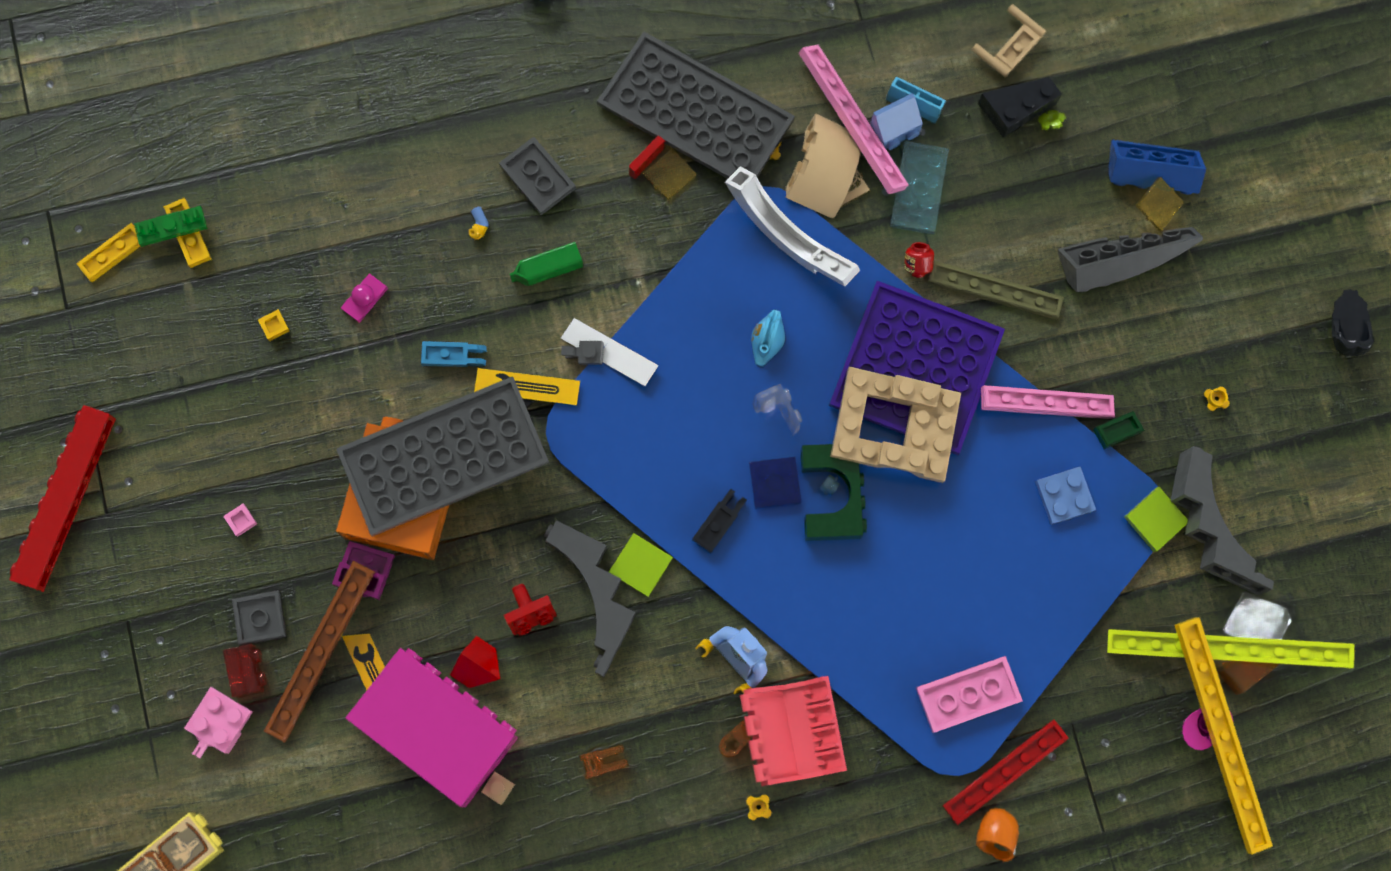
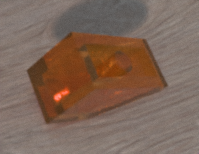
(1243, 674)

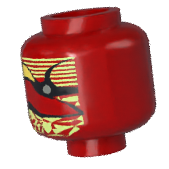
(919, 259)

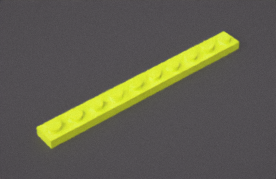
(1235, 648)

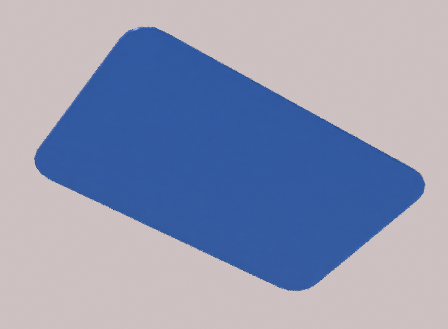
(944, 567)

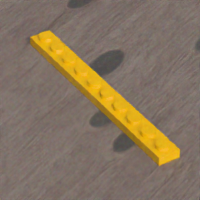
(1223, 735)

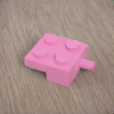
(217, 722)

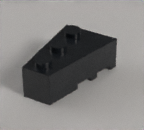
(1019, 104)

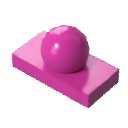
(364, 298)

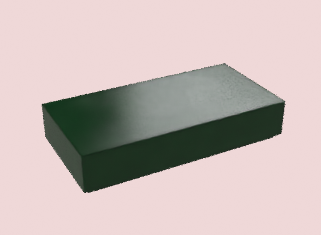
(1118, 430)

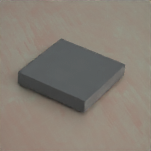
(259, 618)

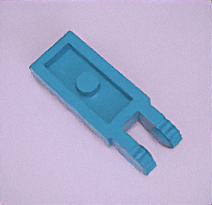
(451, 354)

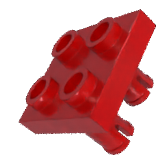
(529, 612)

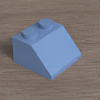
(897, 122)

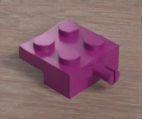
(371, 558)

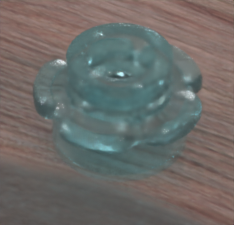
(829, 485)

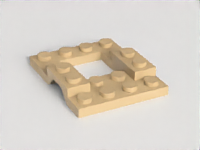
(927, 431)

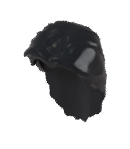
(1351, 325)

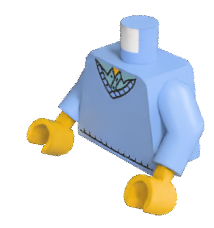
(741, 651)

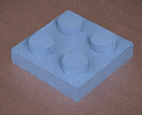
(1065, 495)

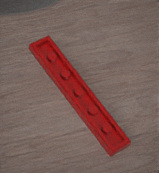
(1005, 772)

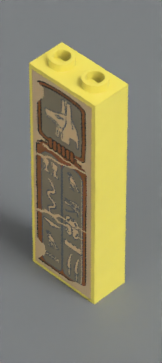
(181, 848)

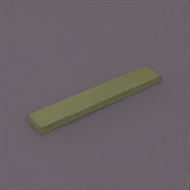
(995, 290)

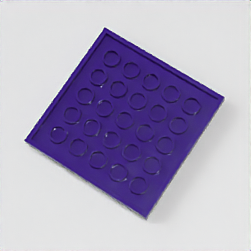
(925, 343)

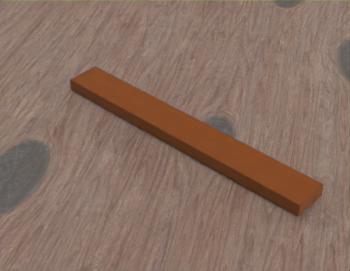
(319, 651)

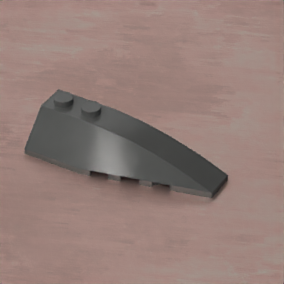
(1107, 262)

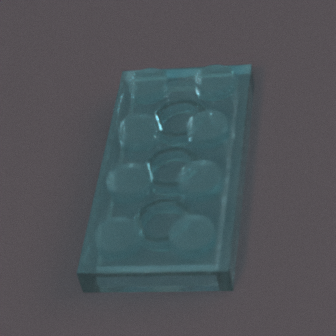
(919, 203)

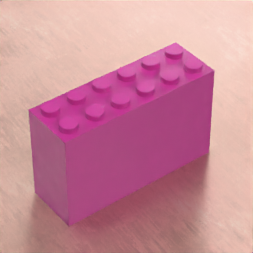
(433, 726)

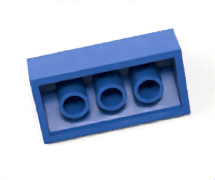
(1144, 163)

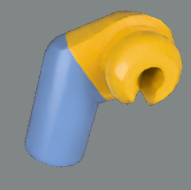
(481, 224)

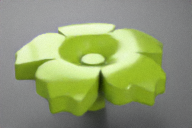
(1052, 119)

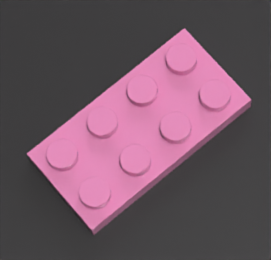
(969, 694)

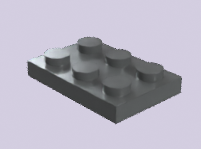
(537, 175)

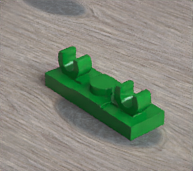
(170, 226)

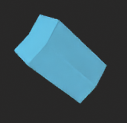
(928, 103)

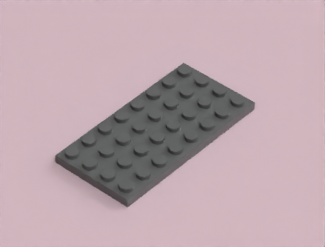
(695, 109)
(442, 456)

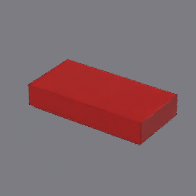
(646, 157)

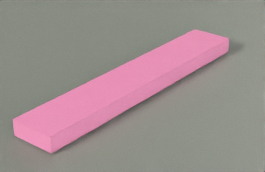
(1047, 402)

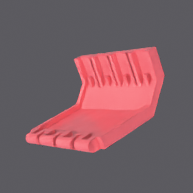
(793, 731)

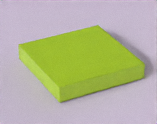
(1156, 519)
(641, 565)

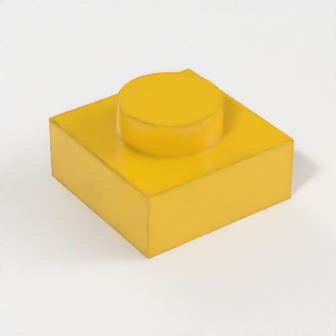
(273, 325)

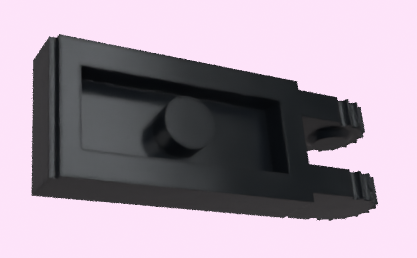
(718, 523)

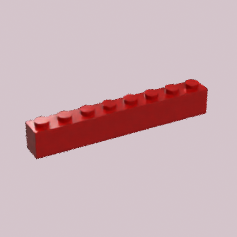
(62, 498)

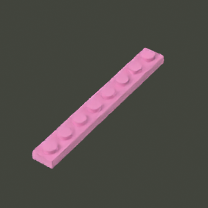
(853, 119)

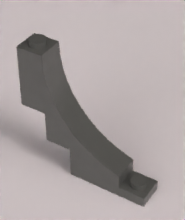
(1221, 551)
(611, 618)

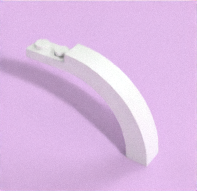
(786, 235)

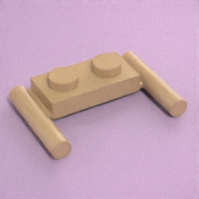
(1016, 47)

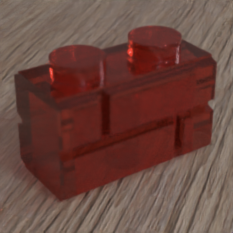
(244, 670)

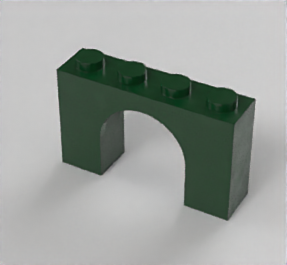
(848, 521)

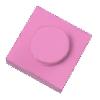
(240, 520)

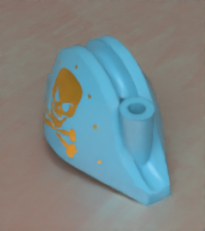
(768, 338)

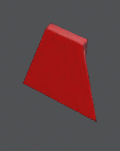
(477, 664)

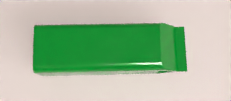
(547, 265)

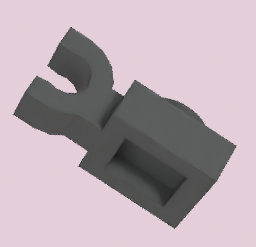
(587, 353)

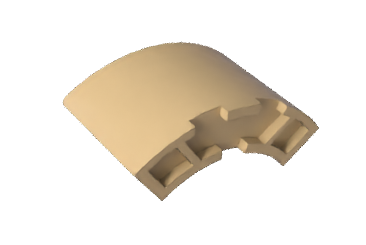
(826, 169)

